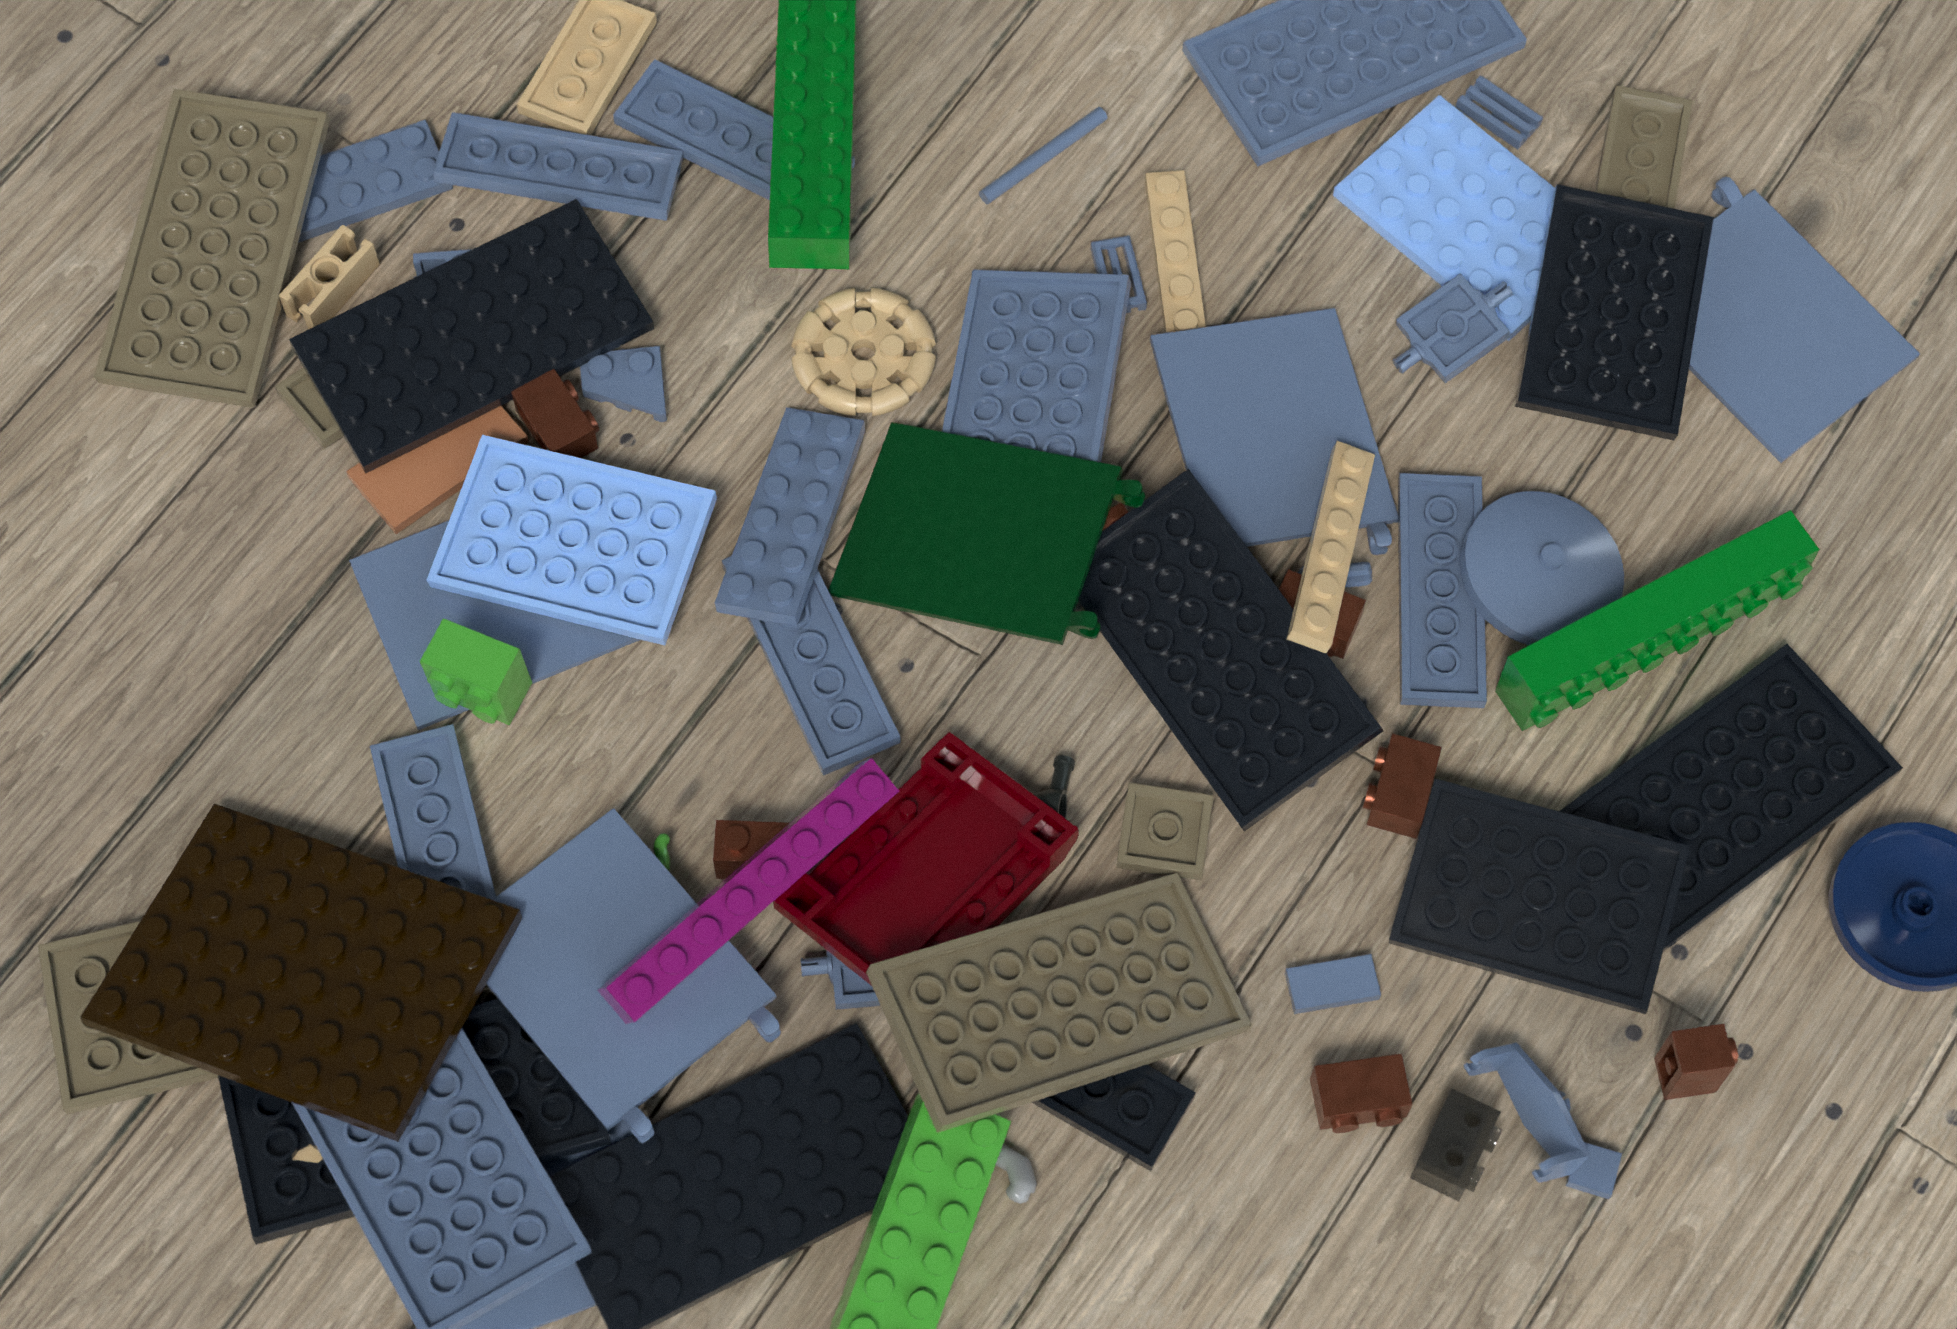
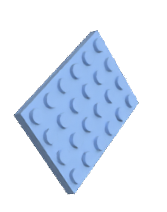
(1456, 206)
(572, 539)

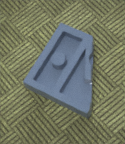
(627, 380)

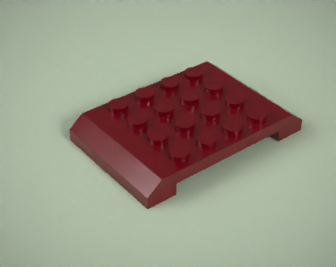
(931, 862)

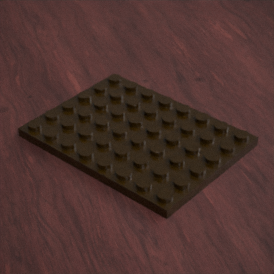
(304, 970)

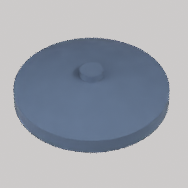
(1538, 564)

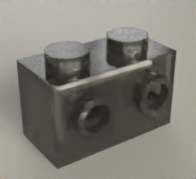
(1456, 1145)

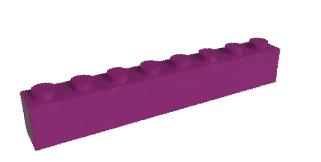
(747, 891)

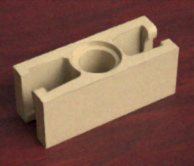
(325, 265)

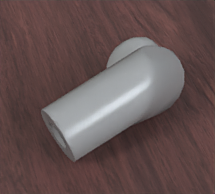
(1019, 1173)

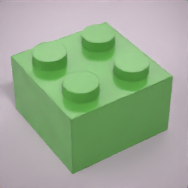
(475, 672)

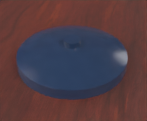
(1899, 905)

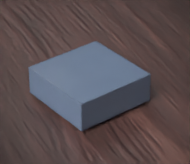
(1597, 1173)

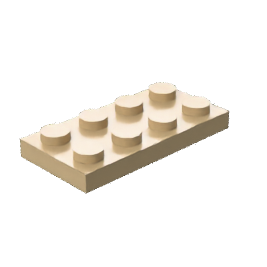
(586, 64)

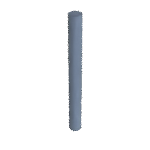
(1043, 155)

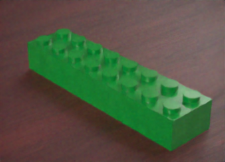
(812, 135)
(1656, 621)

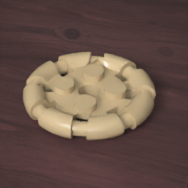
(861, 330)

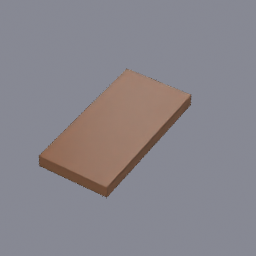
(431, 473)

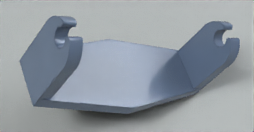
(1538, 1106)

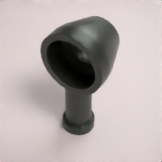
(1056, 796)

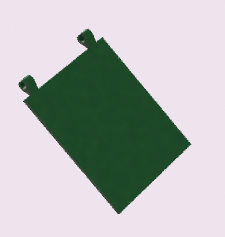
(980, 533)

